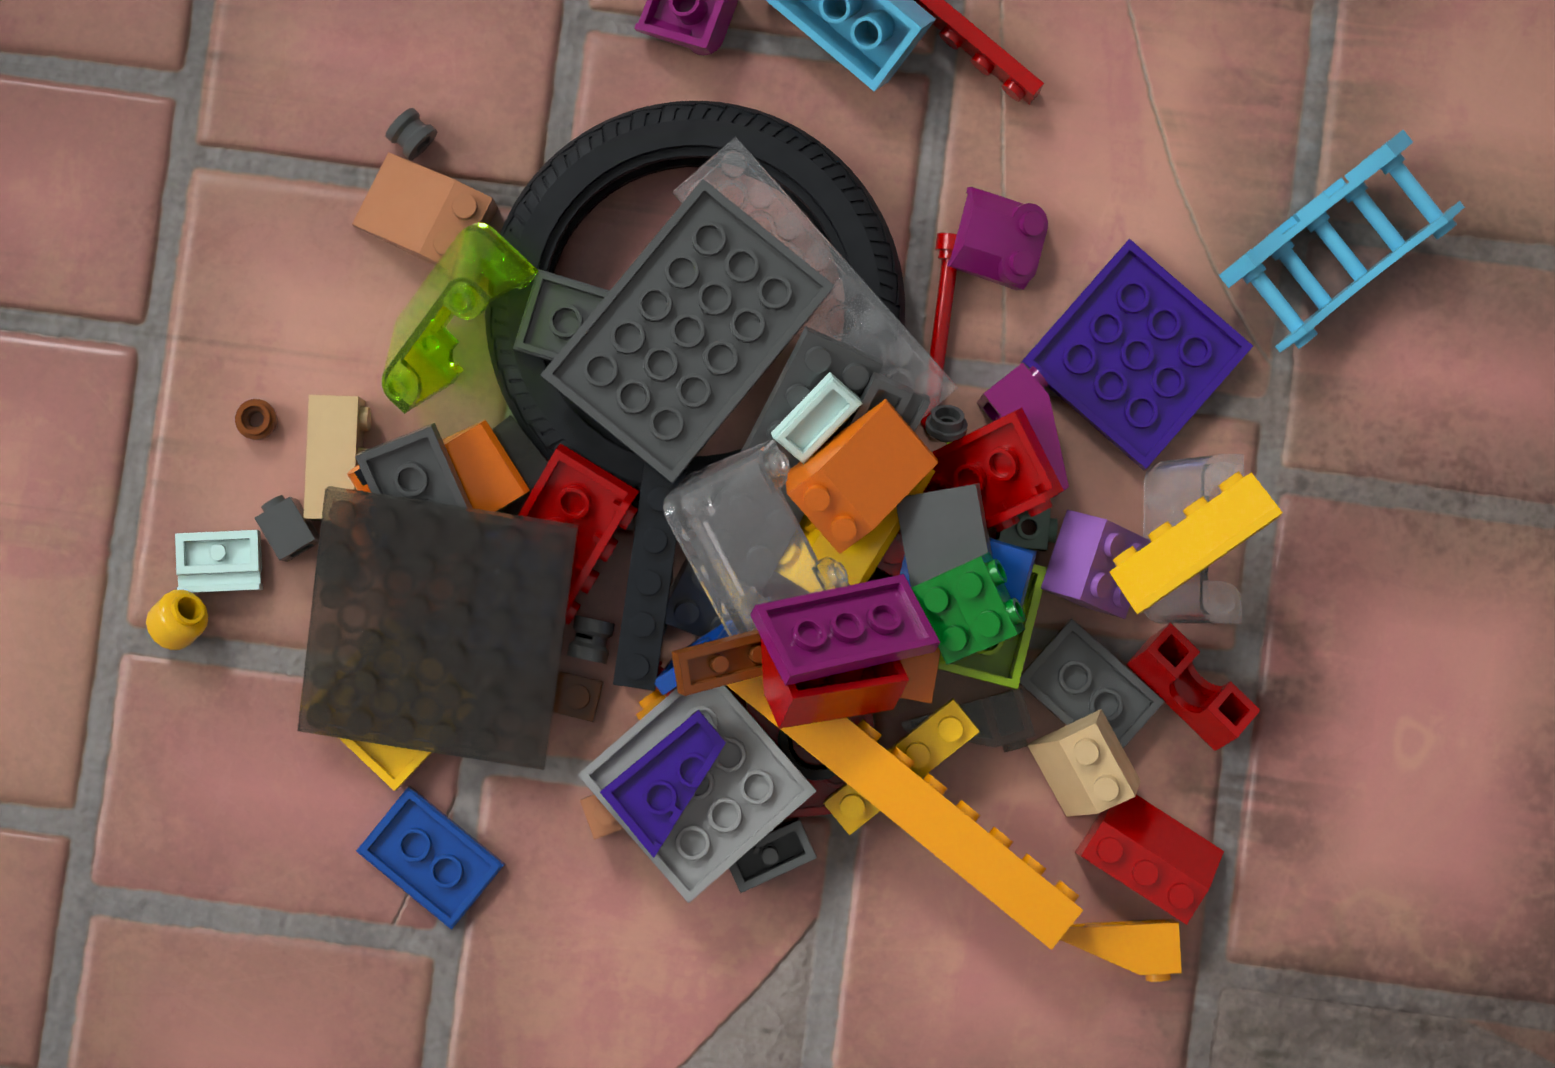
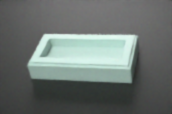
(816, 418)

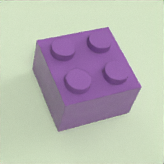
(1083, 563)

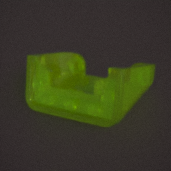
(462, 283)

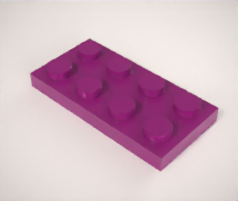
(844, 629)

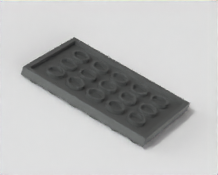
(687, 331)

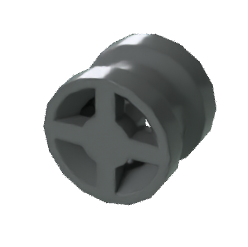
(411, 133)

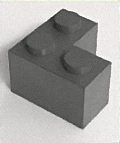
(773, 855)

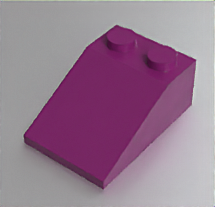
(1026, 389)

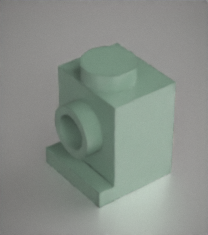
(1045, 532)

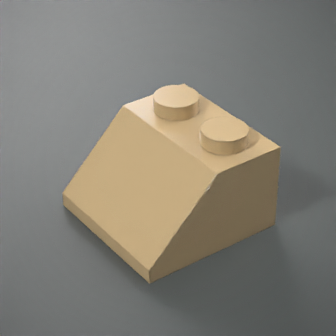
(1086, 766)

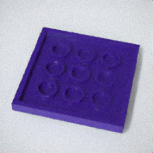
(1137, 354)

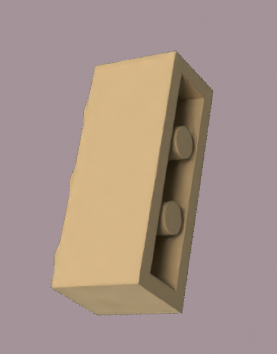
(333, 441)

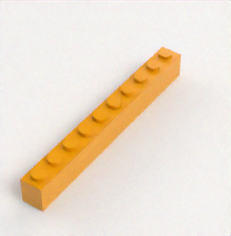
(932, 819)

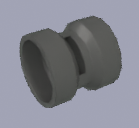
(590, 639)

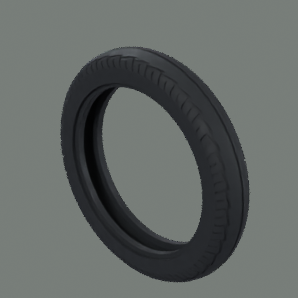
(626, 150)

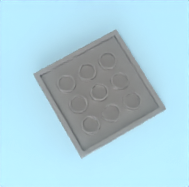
(735, 805)

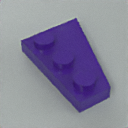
(664, 780)

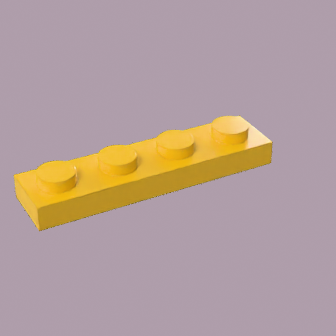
(926, 745)

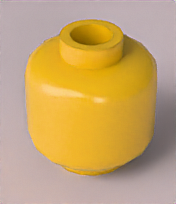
(177, 619)

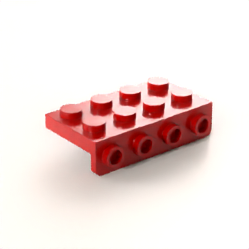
(1006, 464)
(583, 495)

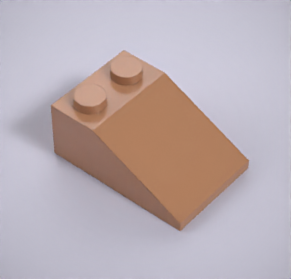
(420, 208)

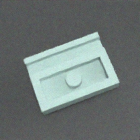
(219, 561)

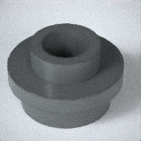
(946, 423)

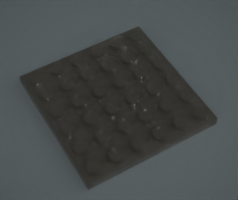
(436, 627)

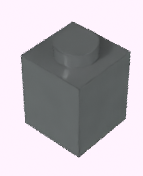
(286, 528)

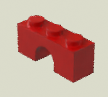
(1210, 710)

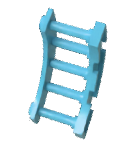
(1315, 218)

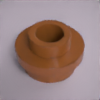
(244, 414)

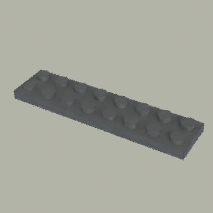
(808, 364)

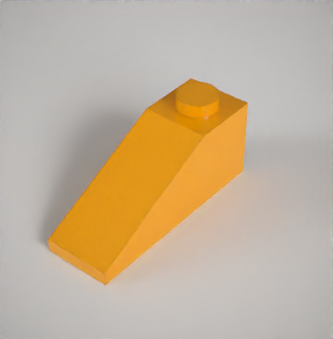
(1136, 945)

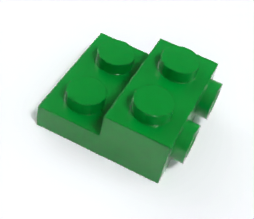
(970, 607)

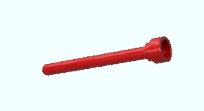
(944, 245)

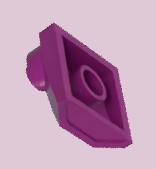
(688, 23)
(999, 239)

